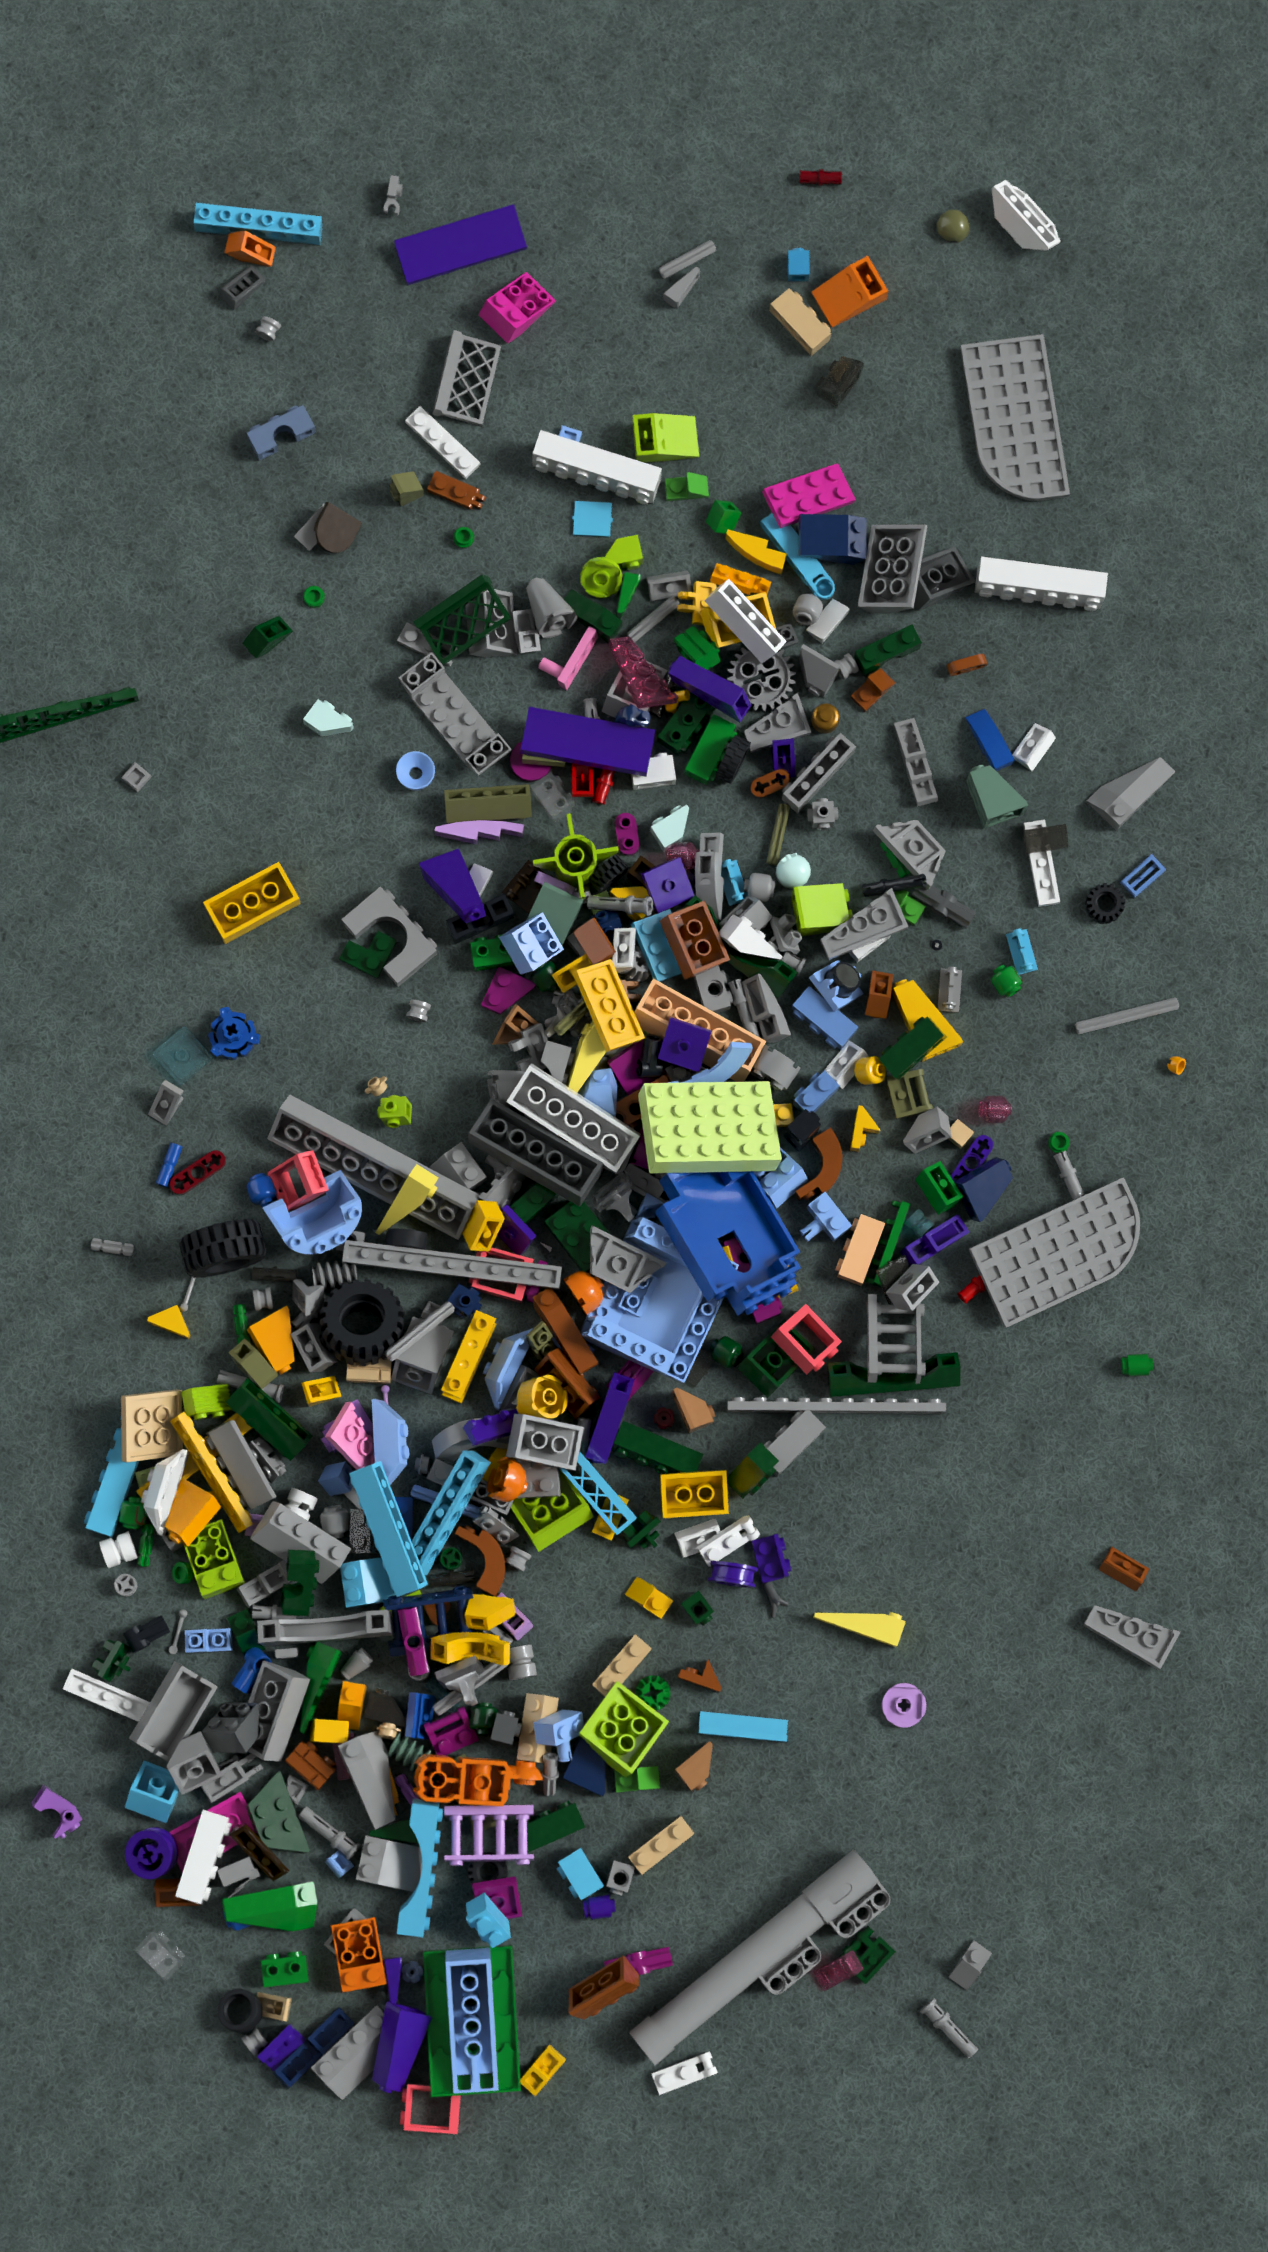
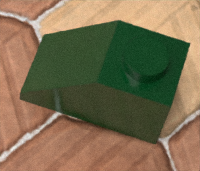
(266, 636)

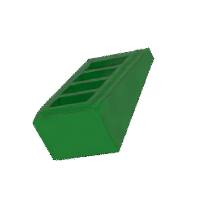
(628, 588)

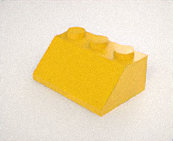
(721, 633)
(694, 1494)

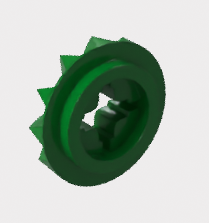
(658, 1684)

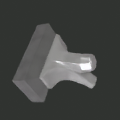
(462, 1678)

